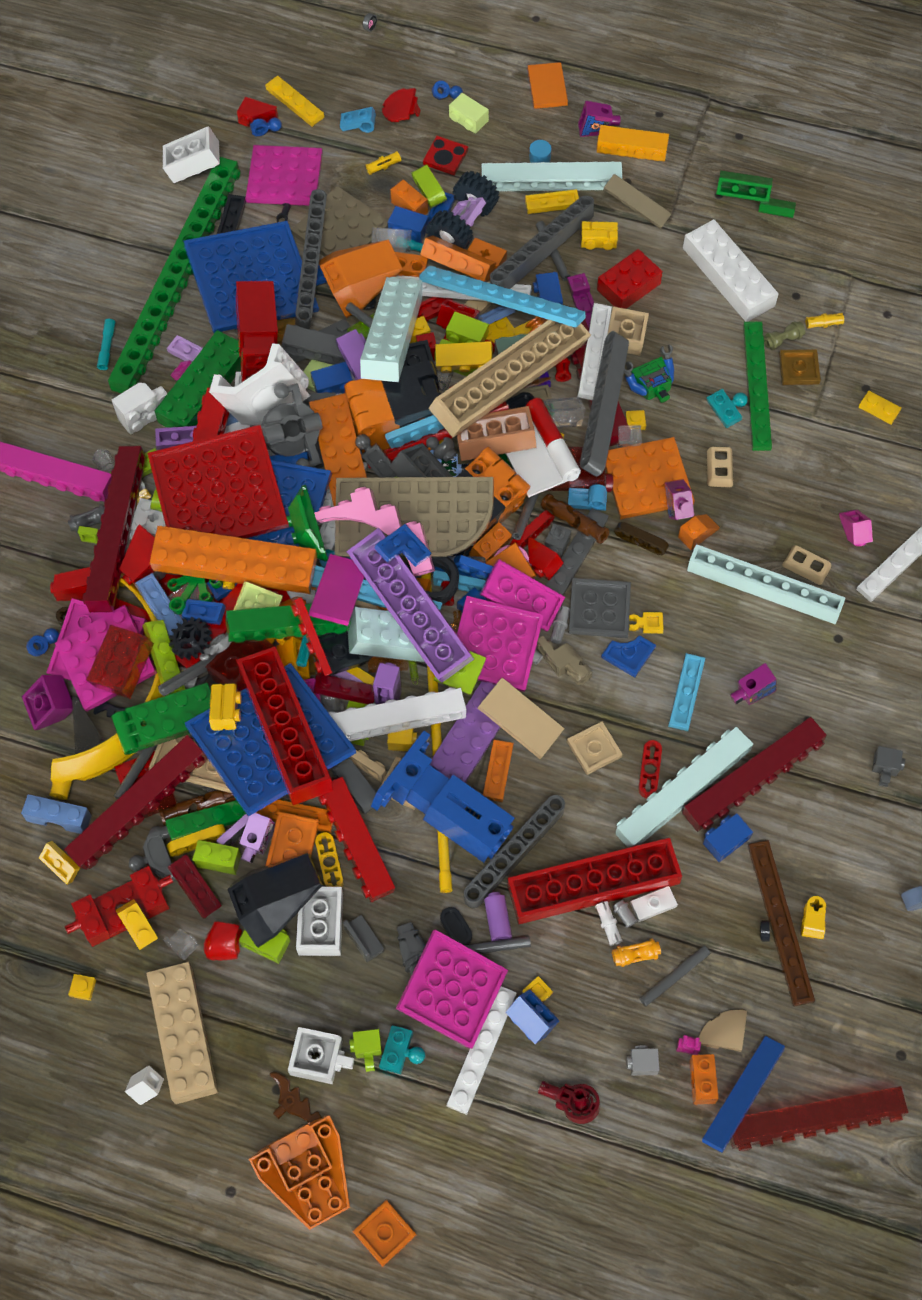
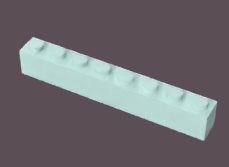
(551, 176)
(766, 584)
(684, 788)

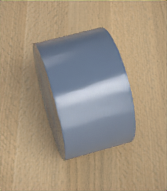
(913, 899)

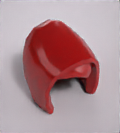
(222, 942)

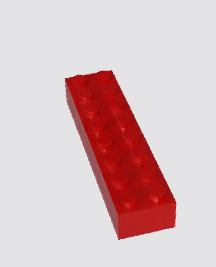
(284, 726)
(594, 880)

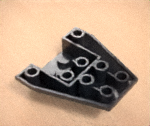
(273, 896)

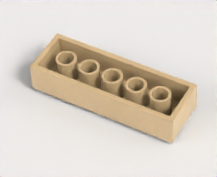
(182, 1033)

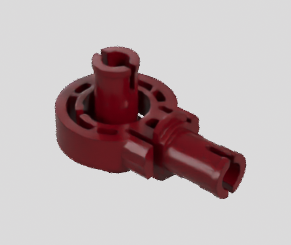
(574, 1100)

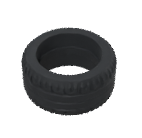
(451, 569)

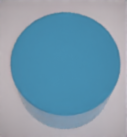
(540, 152)

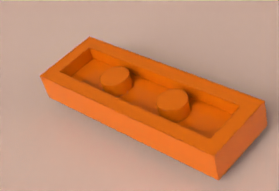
(498, 770)

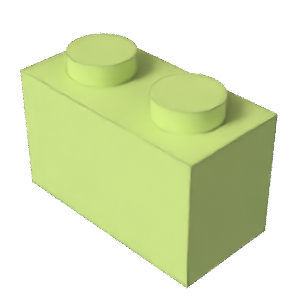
(468, 113)

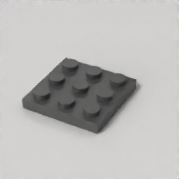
(599, 608)

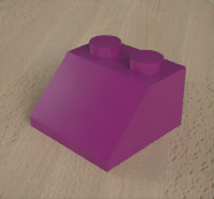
(47, 701)

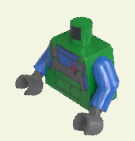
(652, 378)

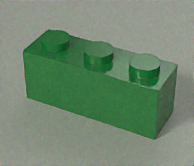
(744, 186)

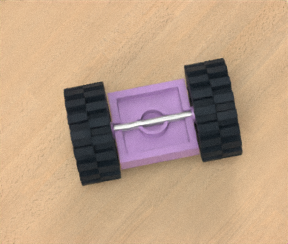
(475, 198)

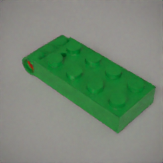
(162, 716)

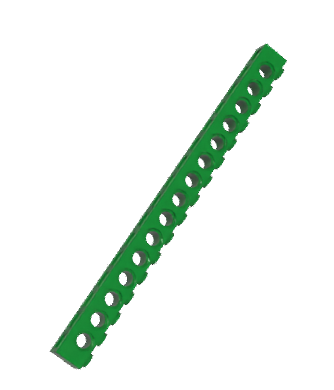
(173, 278)

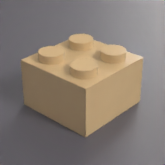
(631, 326)

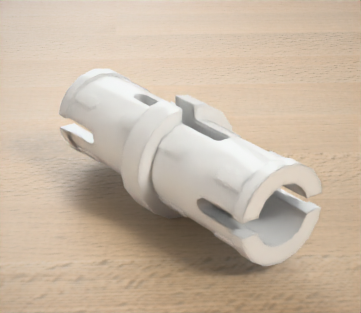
(608, 923)

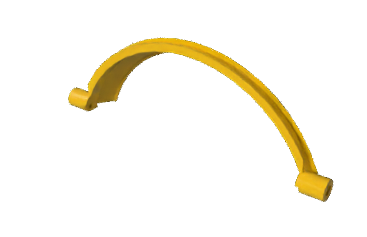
(103, 756)

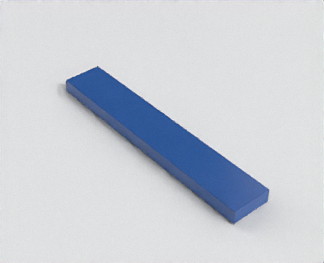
(743, 1094)

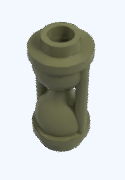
(792, 332)

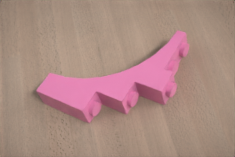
(364, 510)

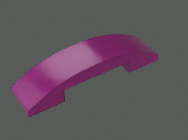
(581, 294)

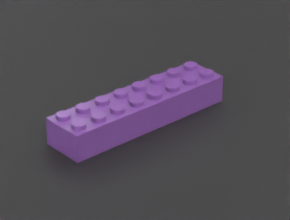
(411, 608)

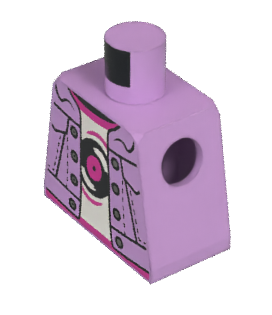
(257, 828)

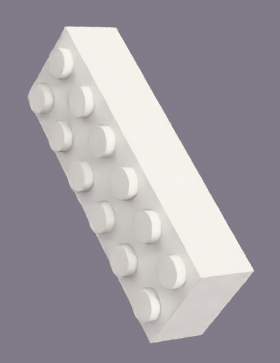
(730, 270)

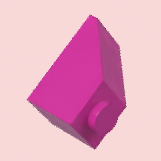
(856, 527)

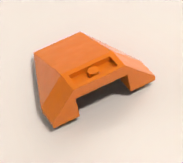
(359, 272)
(306, 1172)

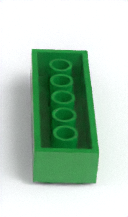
(184, 400)

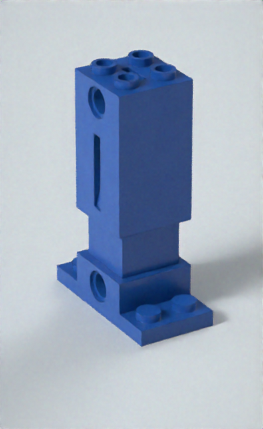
(447, 803)

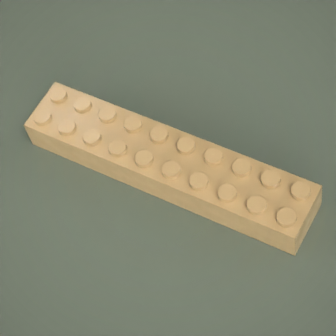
(506, 374)

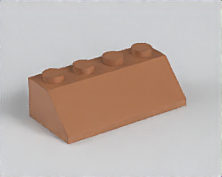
(501, 431)

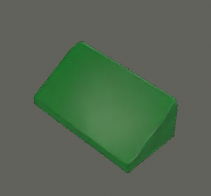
(778, 207)

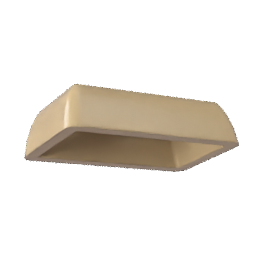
(712, 463)
(803, 569)

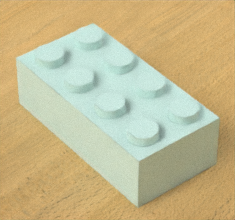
(379, 635)

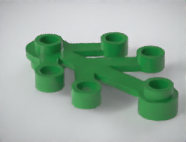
(193, 582)

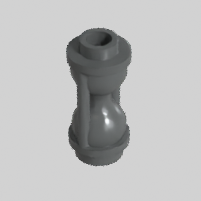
(87, 518)

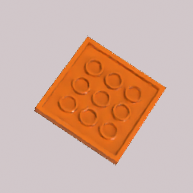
(641, 476)

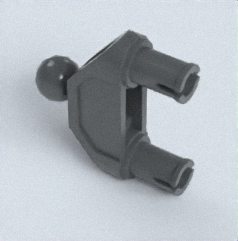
(155, 854)

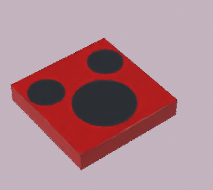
(445, 155)

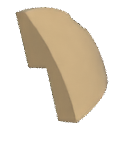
(725, 1031)

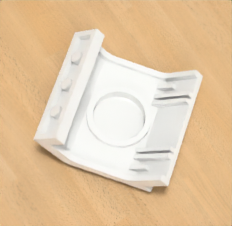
(256, 395)

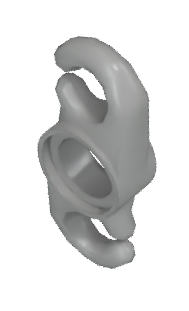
(217, 645)

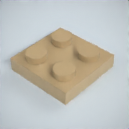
(594, 748)

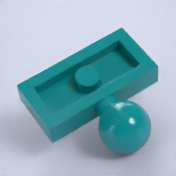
(726, 408)
(398, 1049)

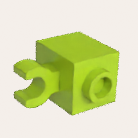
(366, 1045)

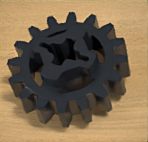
(190, 638)

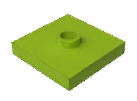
(467, 676)

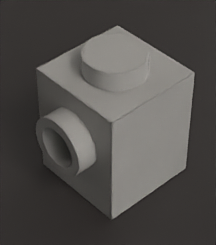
(643, 1061)

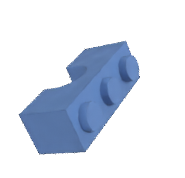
(44, 810)

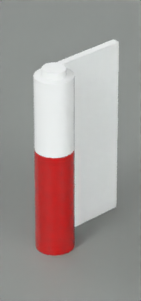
(551, 460)

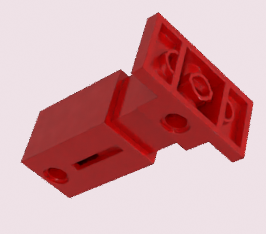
(255, 324)

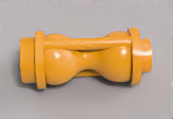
(629, 954)

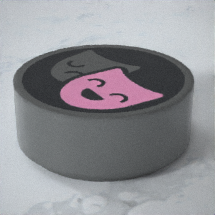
(369, 22)

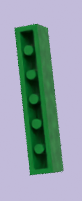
(273, 623)

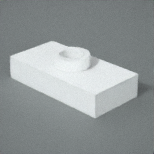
(653, 904)

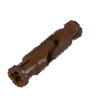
(567, 513)
(206, 801)

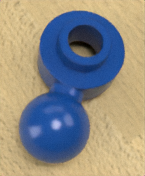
(454, 91)
(260, 127)
(50, 636)

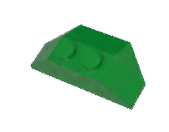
(305, 524)

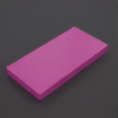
(515, 589)
(337, 591)

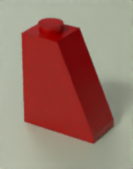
(137, 558)
(70, 584)

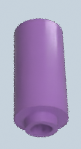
(497, 917)

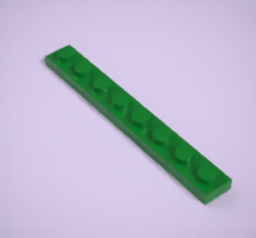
(757, 386)

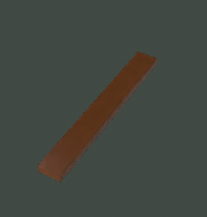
(781, 923)

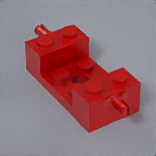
(99, 915)

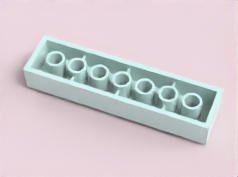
(391, 329)

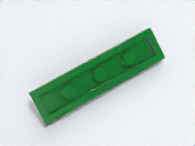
(193, 822)

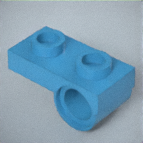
(362, 119)
(594, 497)

